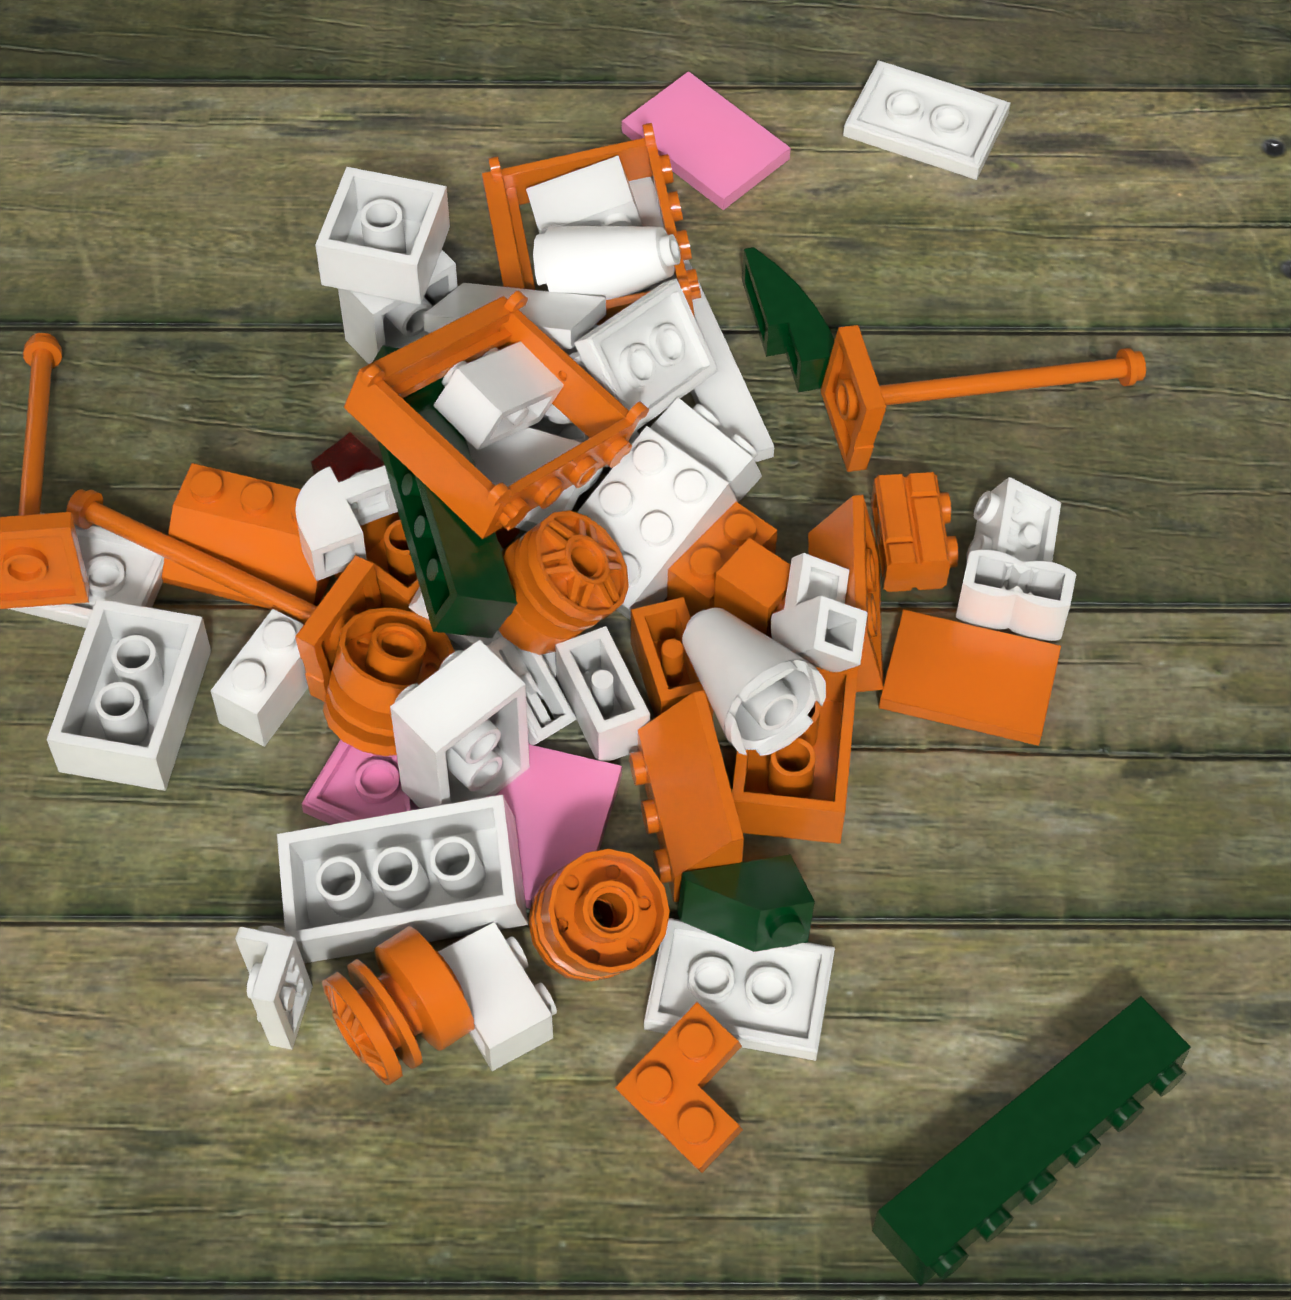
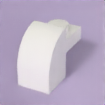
(332, 514)
(815, 616)

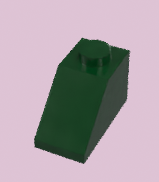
(749, 903)

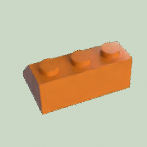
(244, 525)
(849, 542)
(686, 792)

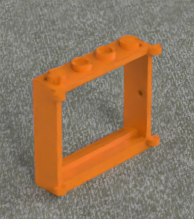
(507, 190)
(380, 407)

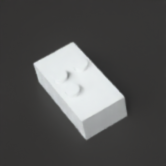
(420, 868)

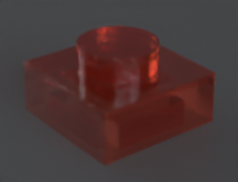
(347, 458)

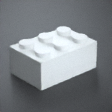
(655, 511)
(129, 694)
(461, 730)

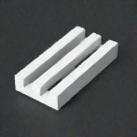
(539, 722)

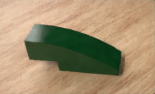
(787, 320)

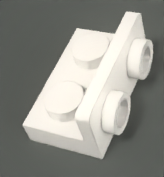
(1016, 522)
(276, 981)

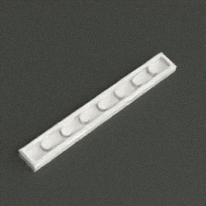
(725, 391)

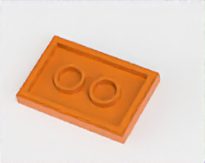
(970, 677)

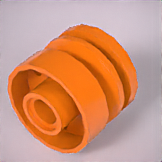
(563, 580)
(373, 663)
(631, 908)
(408, 999)

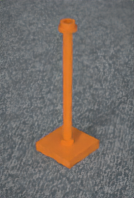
(859, 403)
(39, 551)
(317, 639)

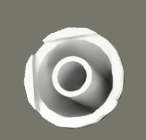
(604, 259)
(752, 682)

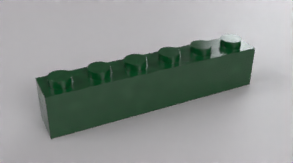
(456, 569)
(1031, 1141)

